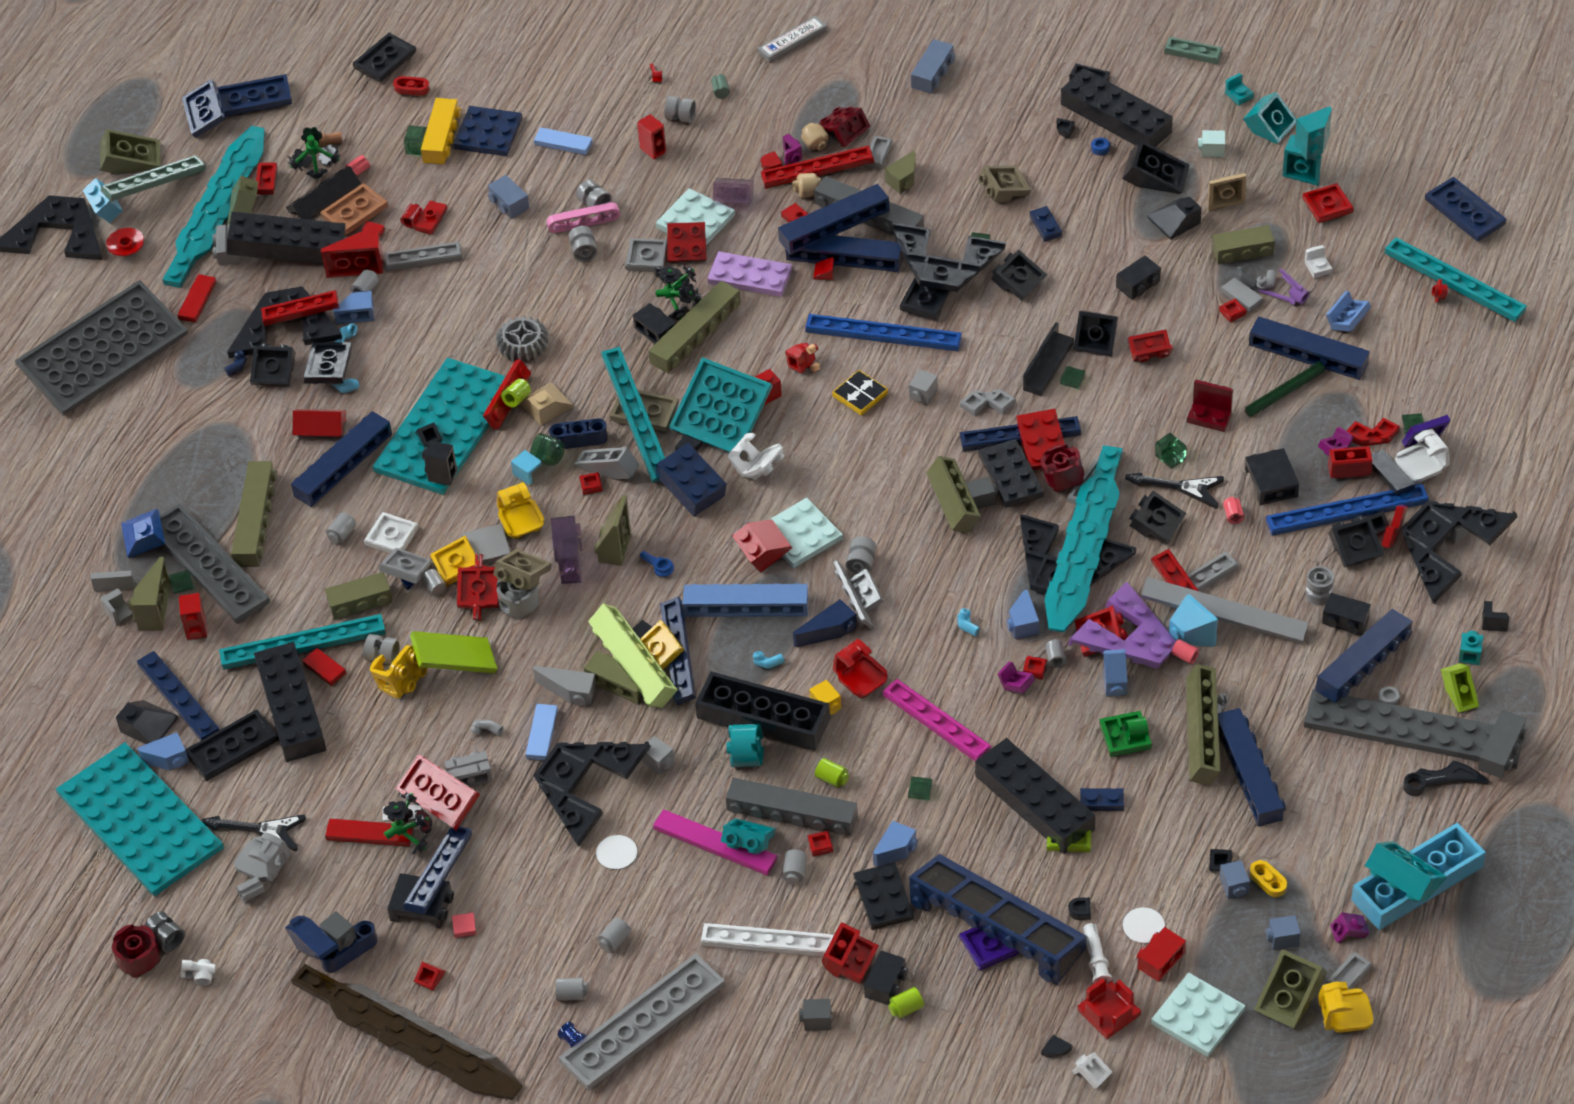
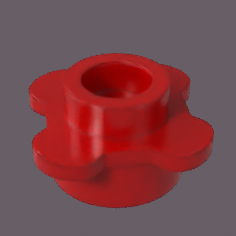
(1439, 291)

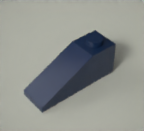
(827, 625)
(310, 937)

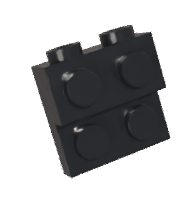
(1018, 275)
(272, 365)
(1156, 517)
(1356, 541)

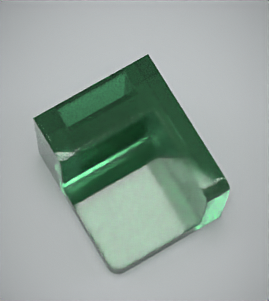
(414, 139)
(1170, 450)

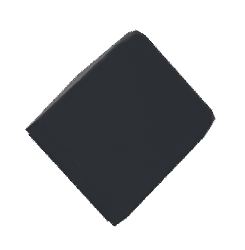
(428, 433)
(1379, 522)
(1219, 857)

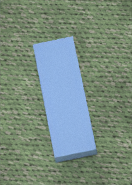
(563, 141)
(541, 731)

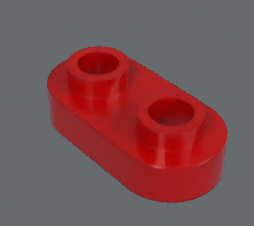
(411, 85)

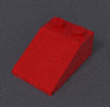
(354, 255)

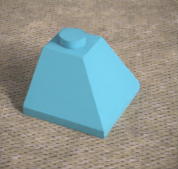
(1193, 623)

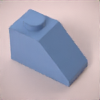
(355, 308)
(1023, 617)
(1115, 672)
(164, 753)
(895, 844)

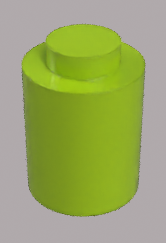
(516, 393)
(831, 773)
(906, 1003)

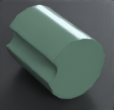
(720, 86)

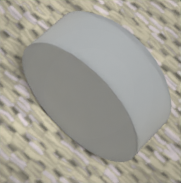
(1389, 695)

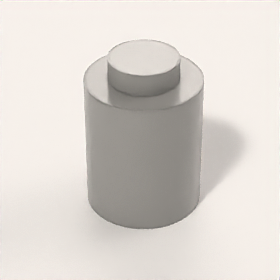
(365, 282)
(340, 528)
(794, 866)
(614, 935)
(571, 989)

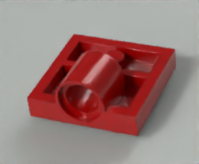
(686, 241)

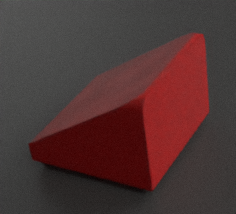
(824, 269)
(429, 975)

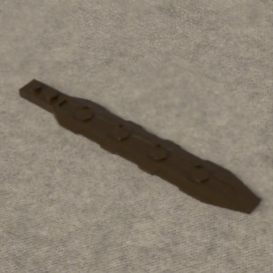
(410, 1034)

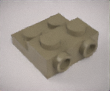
(1003, 183)
(521, 569)

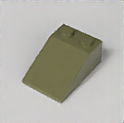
(128, 152)
(615, 535)
(151, 598)
(1290, 989)

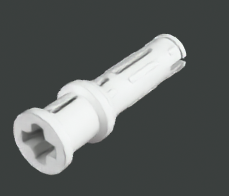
(1098, 963)

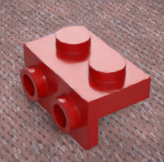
(1150, 345)

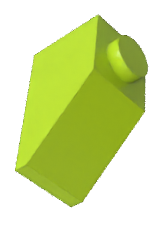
(1460, 686)

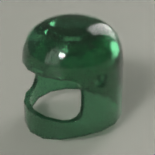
(547, 449)

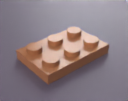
(355, 208)

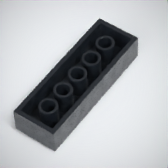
(1115, 109)
(281, 237)
(290, 702)
(780, 713)
(1034, 794)

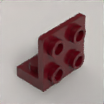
(846, 124)
(1211, 405)

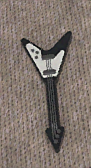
(1193, 487)
(276, 827)

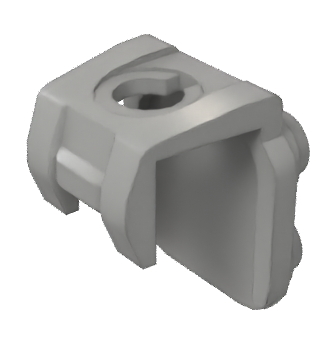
(263, 857)

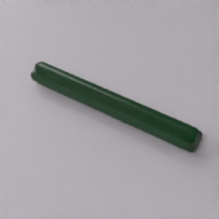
(1284, 389)

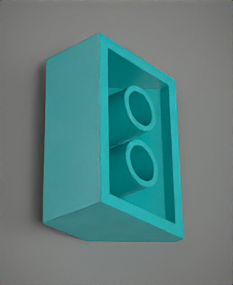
(1404, 871)

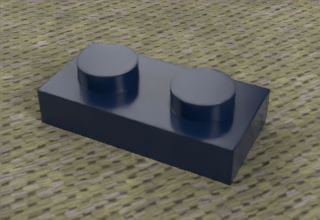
(1045, 223)
(1102, 799)

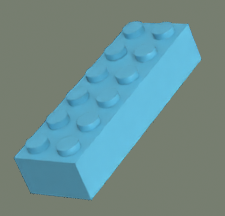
(1449, 852)

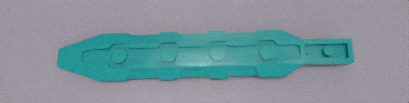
(214, 205)
(1084, 539)

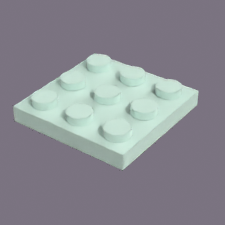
(697, 208)
(806, 532)
(1198, 1014)

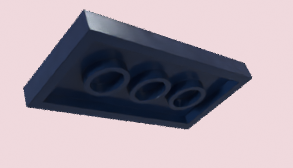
(255, 95)
(1465, 209)

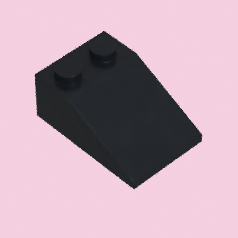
(1155, 169)

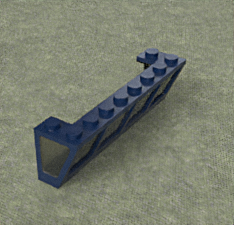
(998, 915)

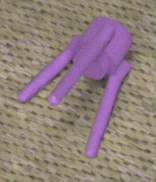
(1297, 292)

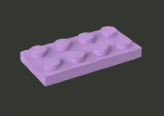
(750, 273)

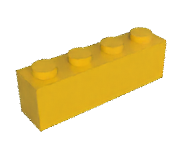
(440, 131)

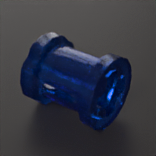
(570, 1034)

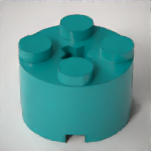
(745, 745)

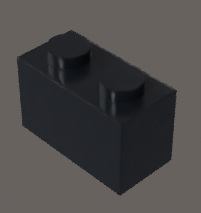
(1138, 277)
(652, 322)
(440, 463)
(1346, 614)
(885, 977)

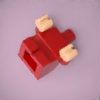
(802, 357)

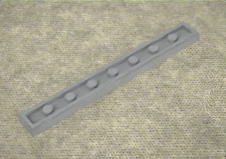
(1228, 610)

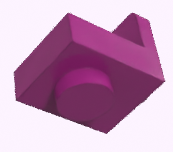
(792, 150)
(1340, 439)
(1015, 680)
(1349, 925)

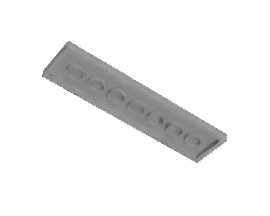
(641, 1021)

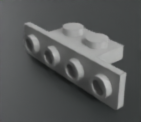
(862, 592)

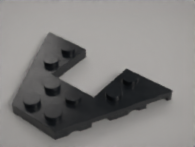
(56, 213)
(940, 271)
(316, 327)
(1434, 524)
(1037, 541)
(568, 765)

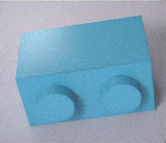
(100, 203)

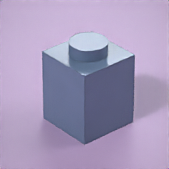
(1234, 879)
(1283, 932)

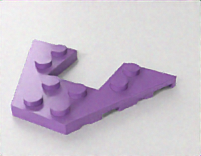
(1146, 645)

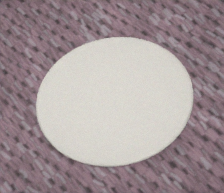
(616, 852)
(1142, 924)

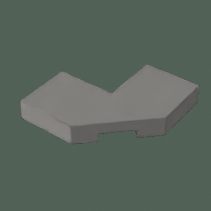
(978, 400)

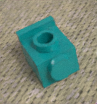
(1471, 643)

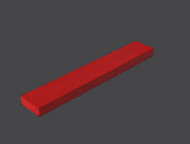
(818, 166)

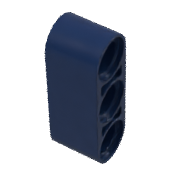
(580, 433)
(358, 947)

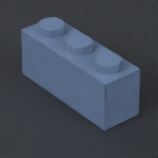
(932, 66)

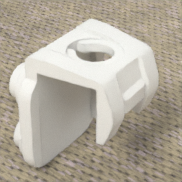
(1422, 459)
(759, 462)

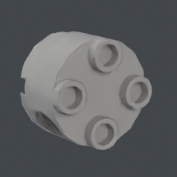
(517, 601)

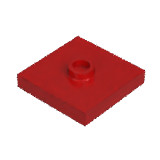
(1328, 203)

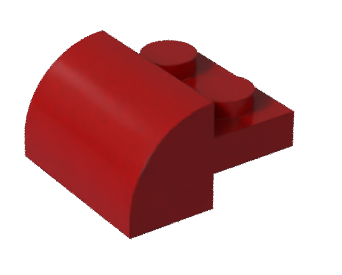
(849, 953)

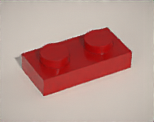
(266, 178)

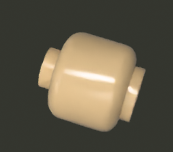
(814, 137)
(806, 184)

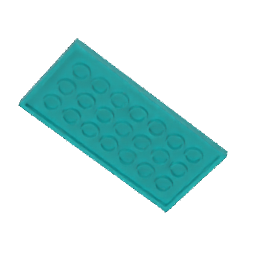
(456, 405)
(139, 819)

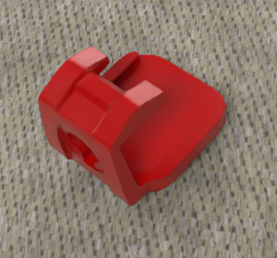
(859, 670)

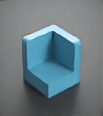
(524, 465)

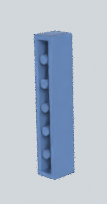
(745, 600)

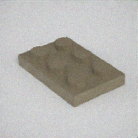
(658, 407)

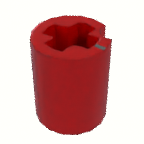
(411, 215)

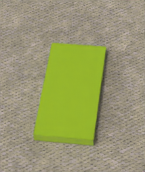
(453, 652)

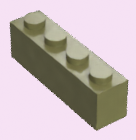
(953, 494)

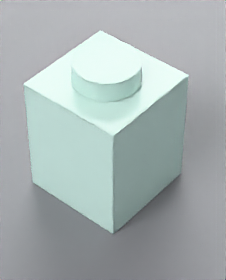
(1212, 143)

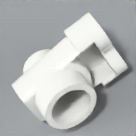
(201, 971)

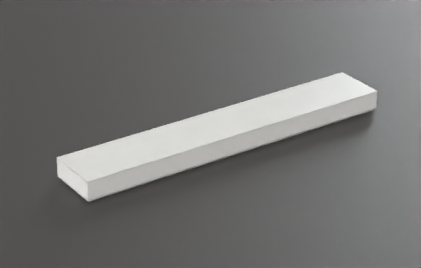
(765, 939)

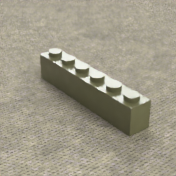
(694, 327)
(253, 513)
(1202, 724)

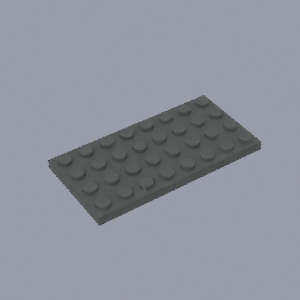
(101, 347)

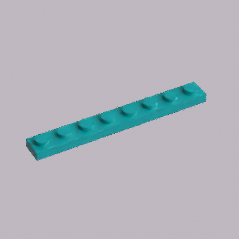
(1455, 279)
(633, 409)
(305, 640)

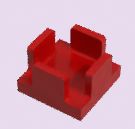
(1109, 1007)

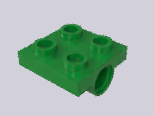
(1125, 733)

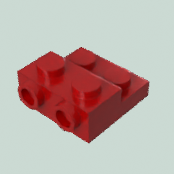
(1106, 618)

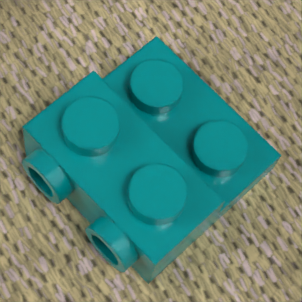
(747, 835)

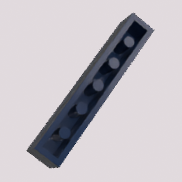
(833, 219)
(853, 253)
(1309, 347)
(341, 459)
(1364, 656)
(1250, 768)

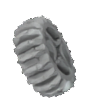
(522, 339)

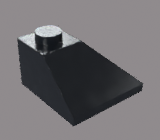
(1177, 217)
(1095, 332)
(145, 721)

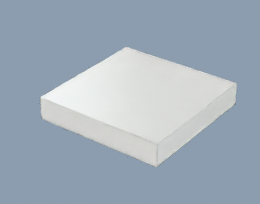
(391, 533)

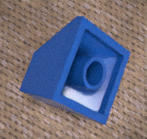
(143, 533)

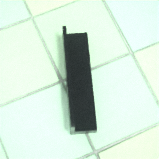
(325, 194)
(1046, 361)

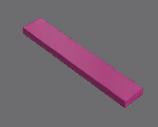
(936, 720)
(710, 840)

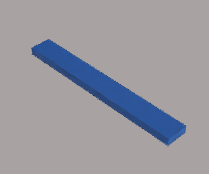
(883, 332)
(1344, 510)

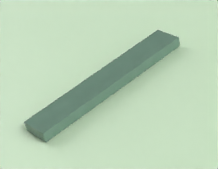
(153, 178)

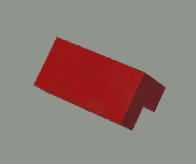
(318, 422)

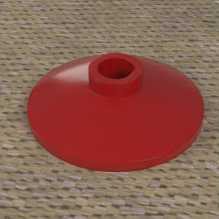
(125, 242)

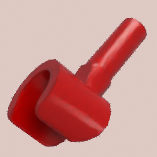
(656, 75)

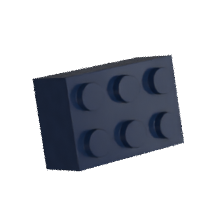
(691, 479)

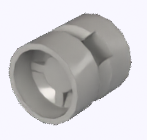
(681, 109)
(592, 194)
(583, 243)
(861, 555)
(1319, 585)
(376, 646)

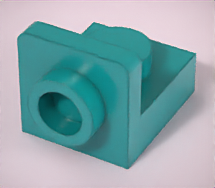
(1237, 90)

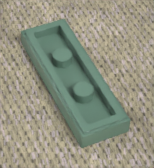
(1193, 50)

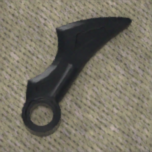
(1452, 773)

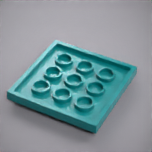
(720, 405)

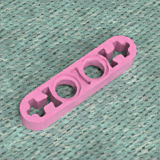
(583, 219)

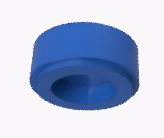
(1100, 146)

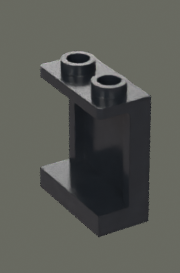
(1272, 476)
(437, 910)

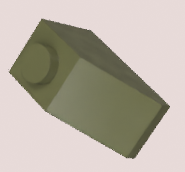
(902, 173)

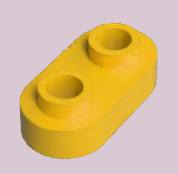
(1270, 879)

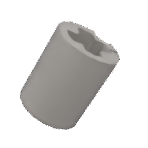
(434, 582)
(1055, 653)
(250, 889)

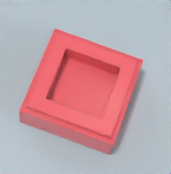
(464, 925)

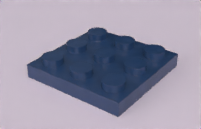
(487, 131)

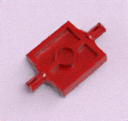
(477, 587)

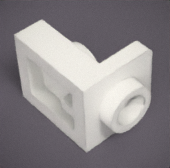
(1317, 262)
(1092, 1069)

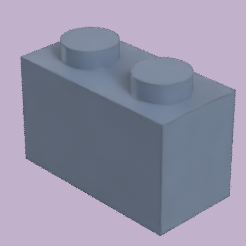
(508, 196)

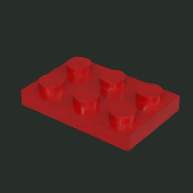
(1038, 434)

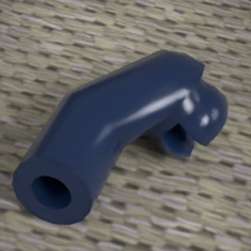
(239, 363)

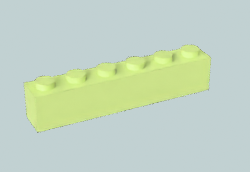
(632, 656)

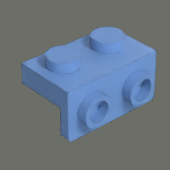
(1347, 312)

